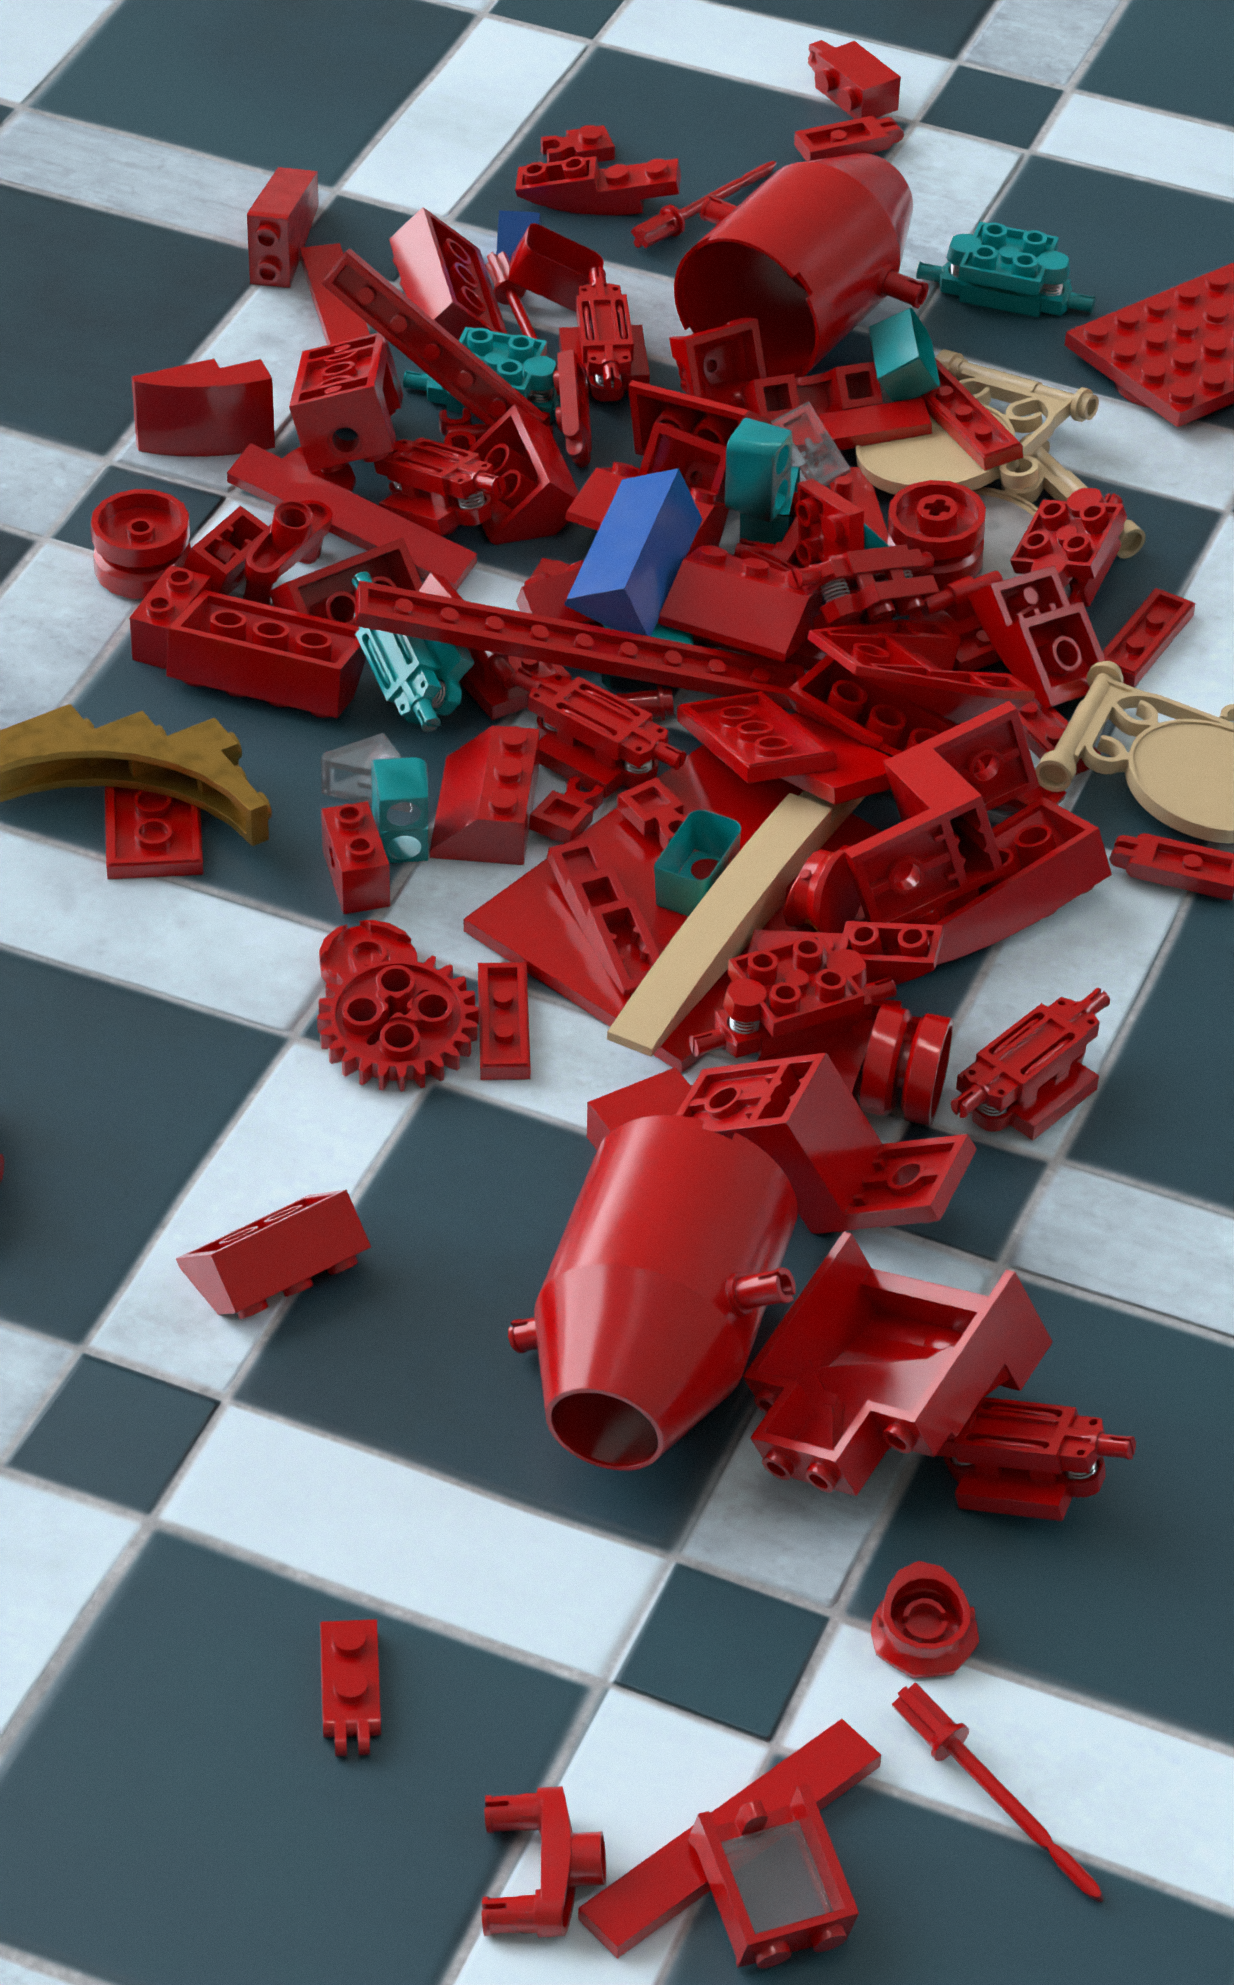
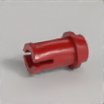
(656, 702)

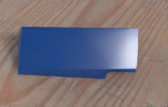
(637, 553)

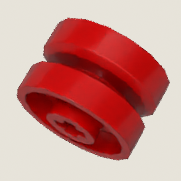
(942, 521)
(137, 540)
(898, 1063)

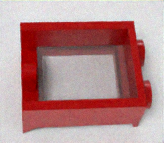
(776, 1880)

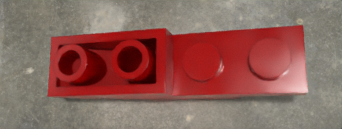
(583, 188)
(887, 948)

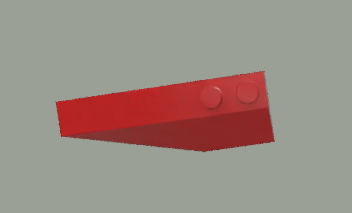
(880, 718)
(1046, 863)

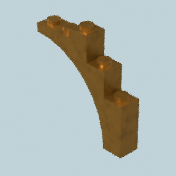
(133, 753)

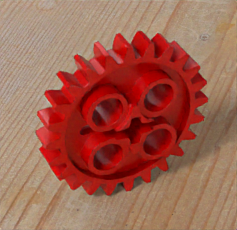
(397, 1020)

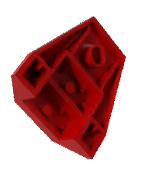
(917, 664)

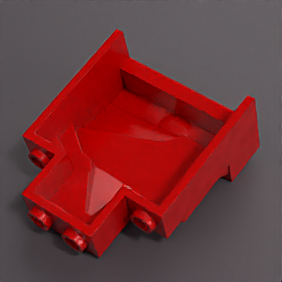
(882, 1366)

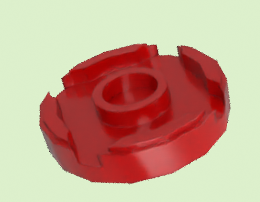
(358, 943)

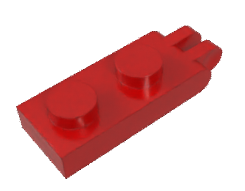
(848, 138)
(574, 414)
(1176, 864)
(350, 1683)

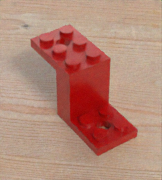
(943, 817)
(827, 1146)

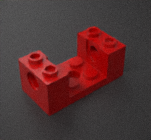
(341, 388)

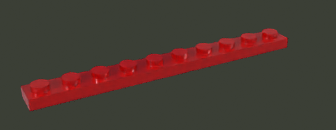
(571, 643)

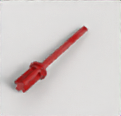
(672, 220)
(508, 292)
(947, 1739)

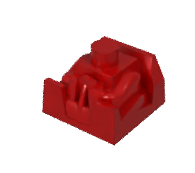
(720, 361)
(698, 459)

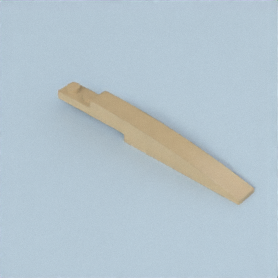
(725, 919)

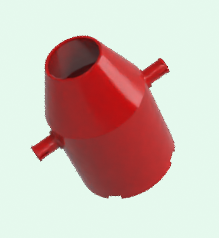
(802, 258)
(658, 1287)

